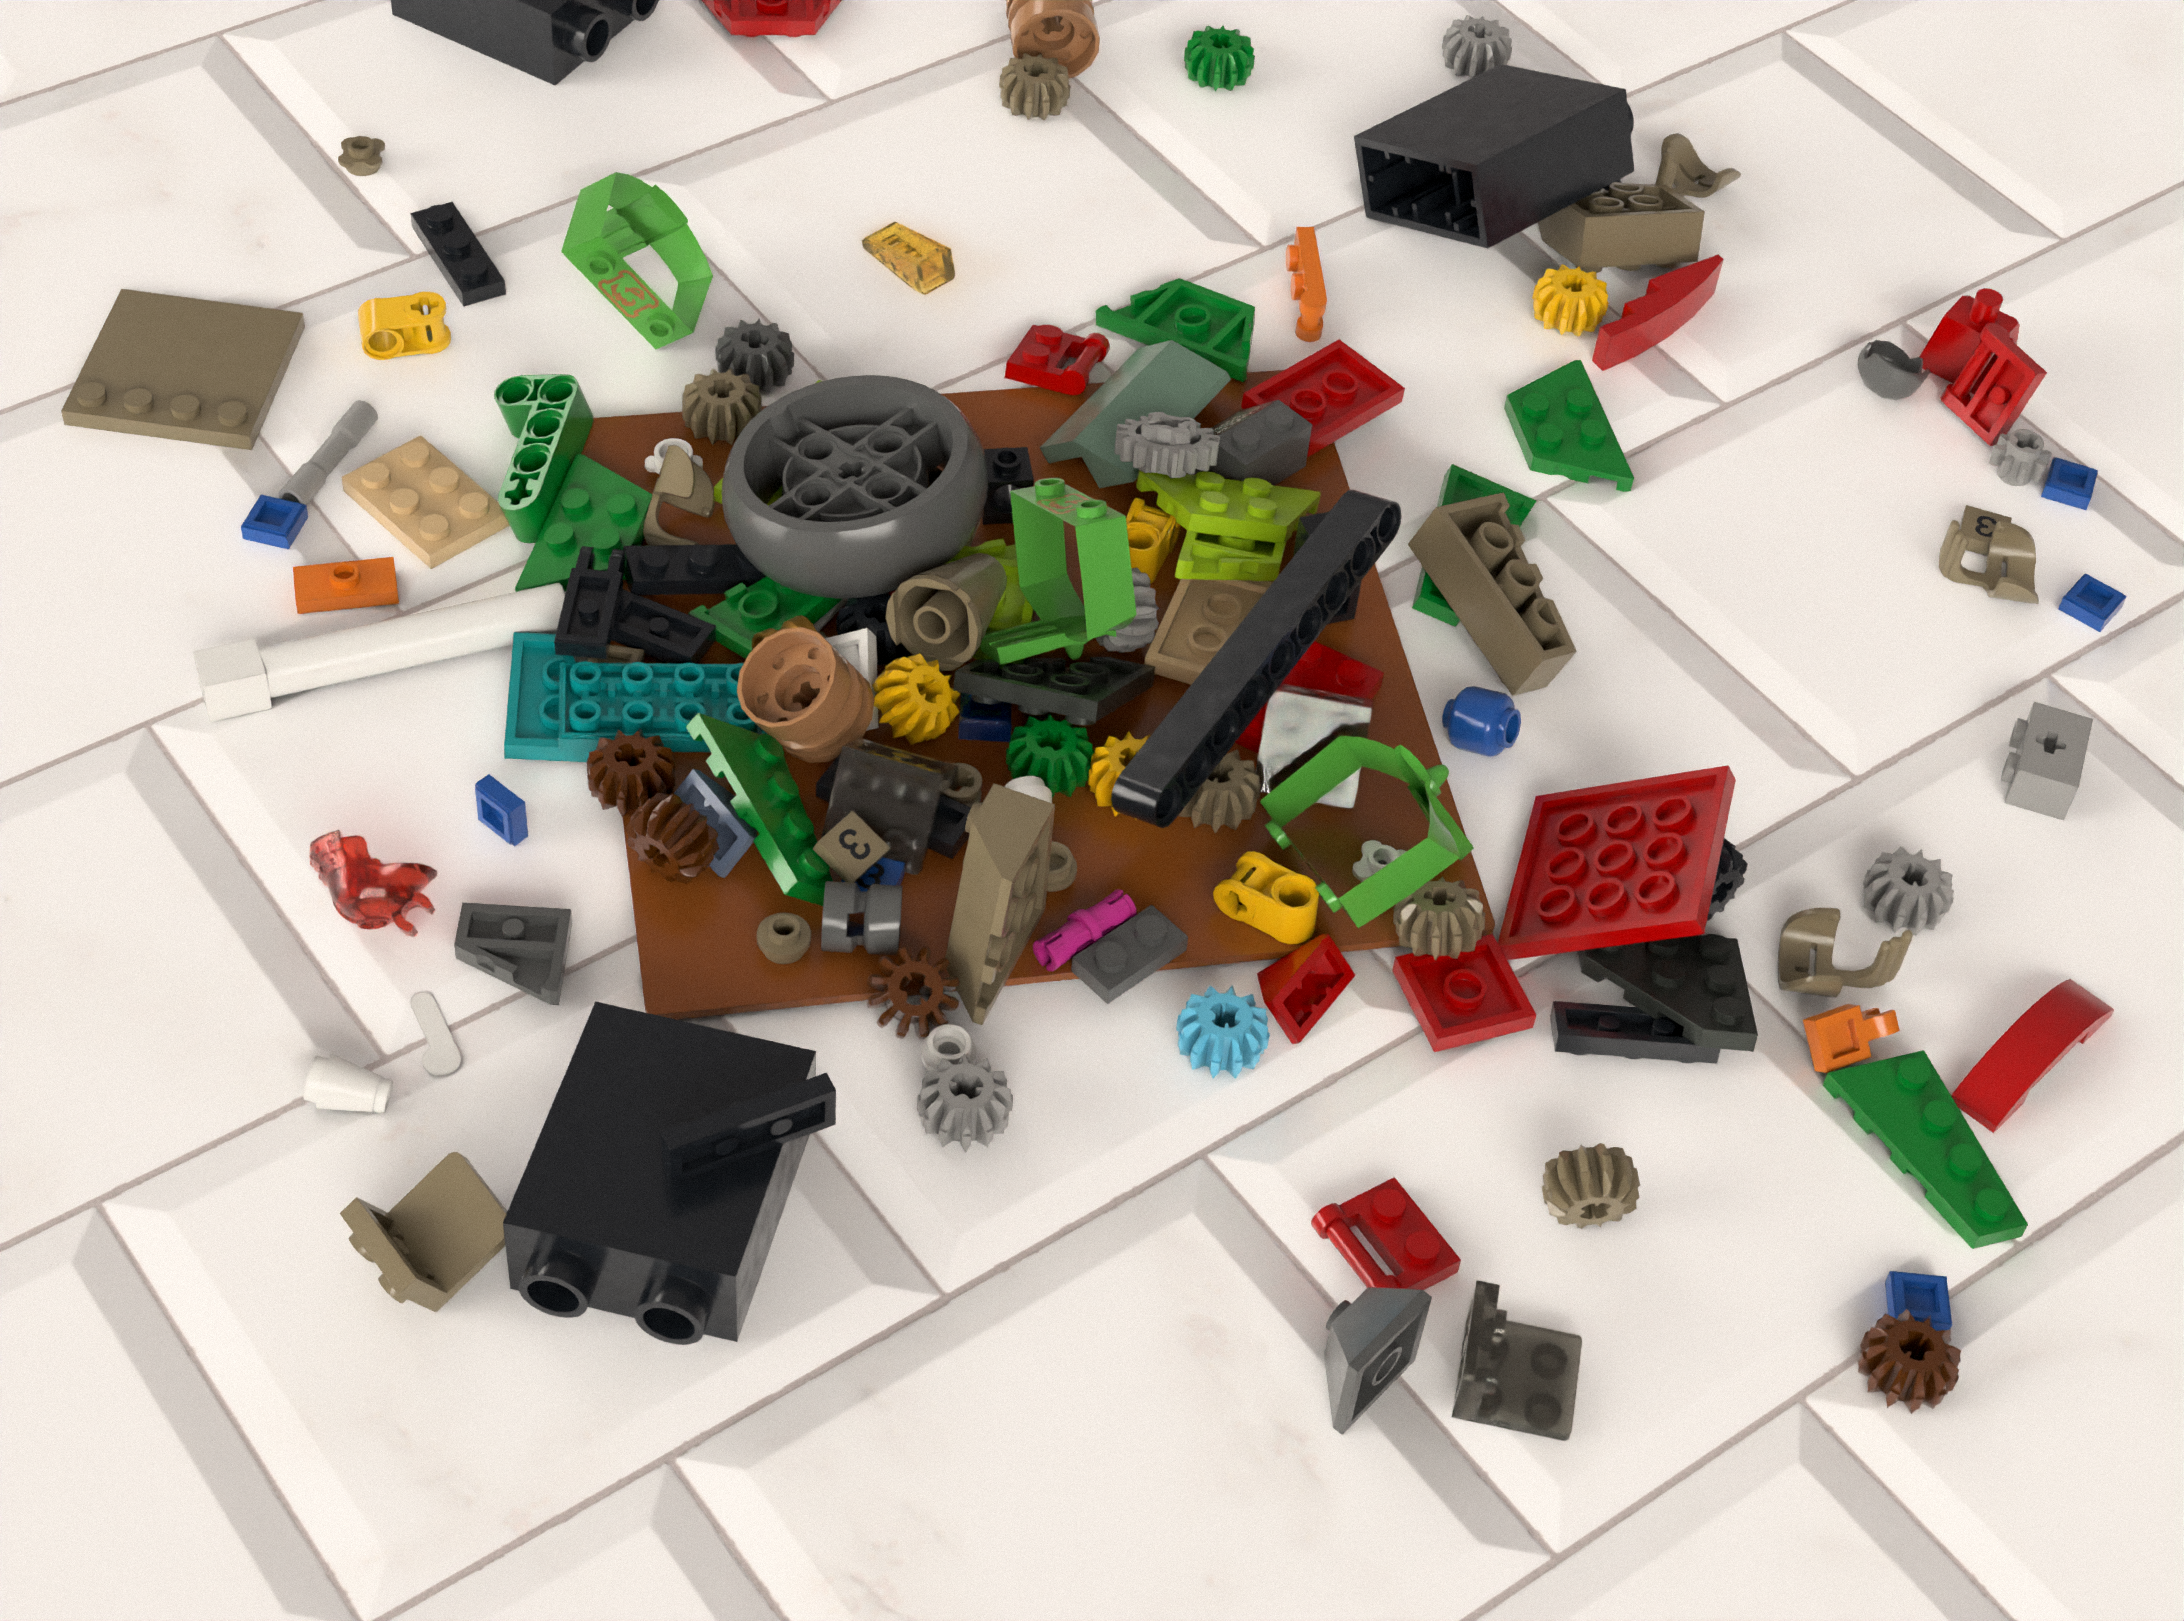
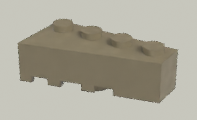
(1494, 590)

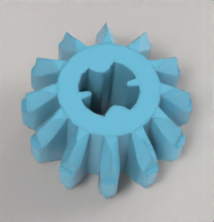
(1222, 1031)

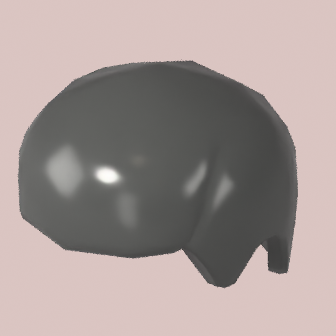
(1890, 370)

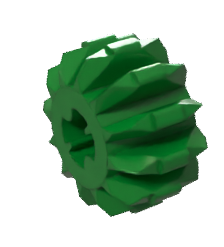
(1219, 58)
(1051, 752)

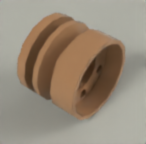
(1056, 30)
(805, 694)

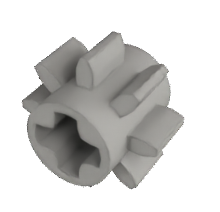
(2020, 457)

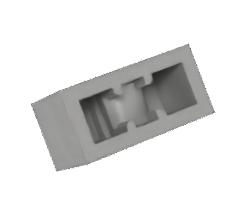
(2047, 760)

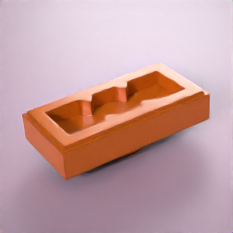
(345, 585)

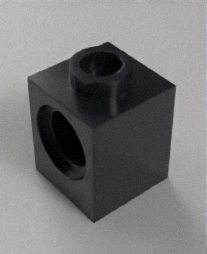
(1007, 471)

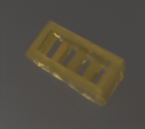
(915, 259)

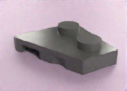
(517, 945)

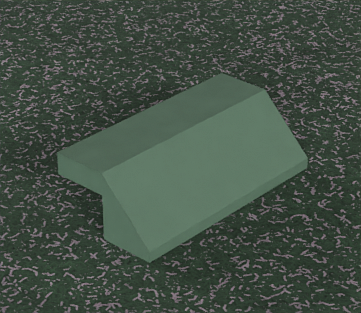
(1151, 380)

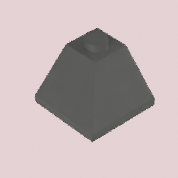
(1371, 1348)

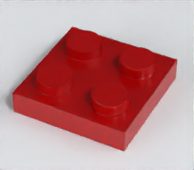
(1464, 996)

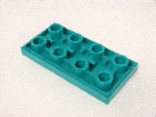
(648, 697)

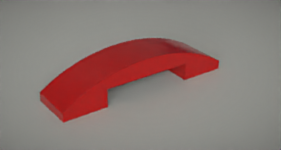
(2028, 1052)

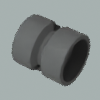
(881, 918)

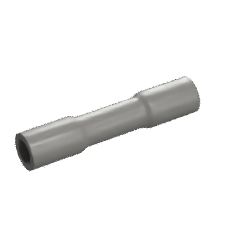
(344, 436)

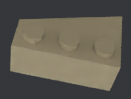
(1626, 228)
(998, 893)

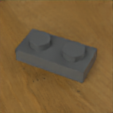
(1129, 954)

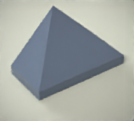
(714, 801)

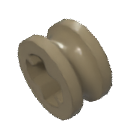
(971, 781)

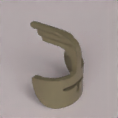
(1683, 168)
(682, 486)
(2008, 545)
(1817, 930)

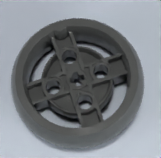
(854, 486)

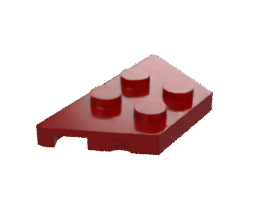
(772, 16)

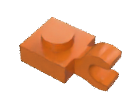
(1843, 1034)

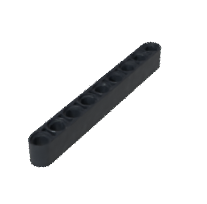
(1255, 659)

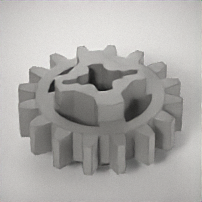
(1166, 444)

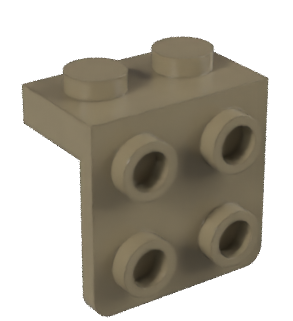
(432, 1235)

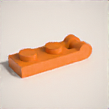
(1307, 283)

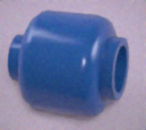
(1481, 721)

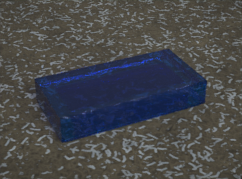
(984, 721)

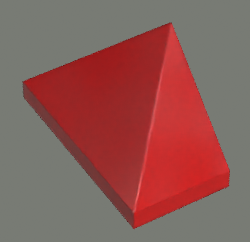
(1304, 985)

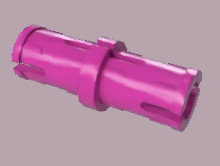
(1083, 929)

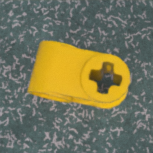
(400, 328)
(1150, 537)
(1271, 897)

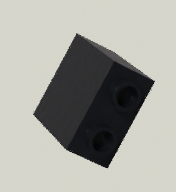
(530, 35)
(1495, 154)
(596, 1207)

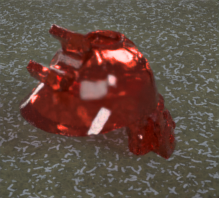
(365, 888)

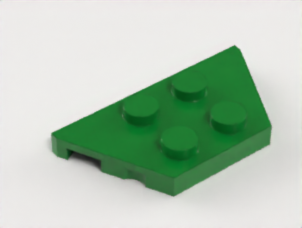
(1191, 316)
(1566, 428)
(589, 511)

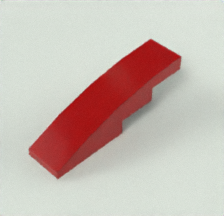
(1654, 317)

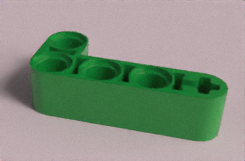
(552, 427)

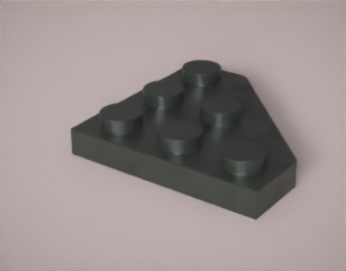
(1044, 685)
(1687, 979)

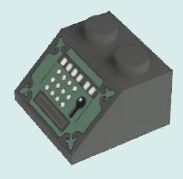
(1262, 443)

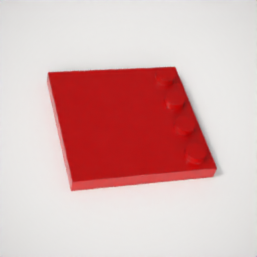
(1618, 864)

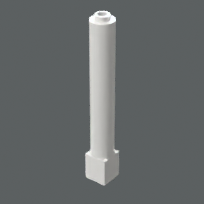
(244, 678)

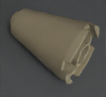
(947, 609)

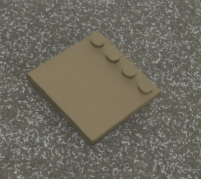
(184, 369)

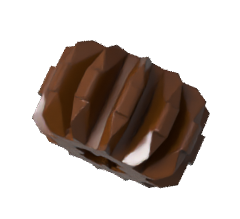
(630, 770)
(672, 838)
(895, 999)
(1909, 1361)

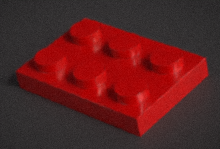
(1332, 391)
(1324, 671)

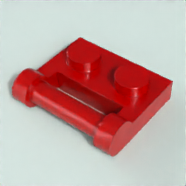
(1045, 352)
(2002, 391)
(1395, 1231)

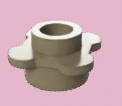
(361, 155)

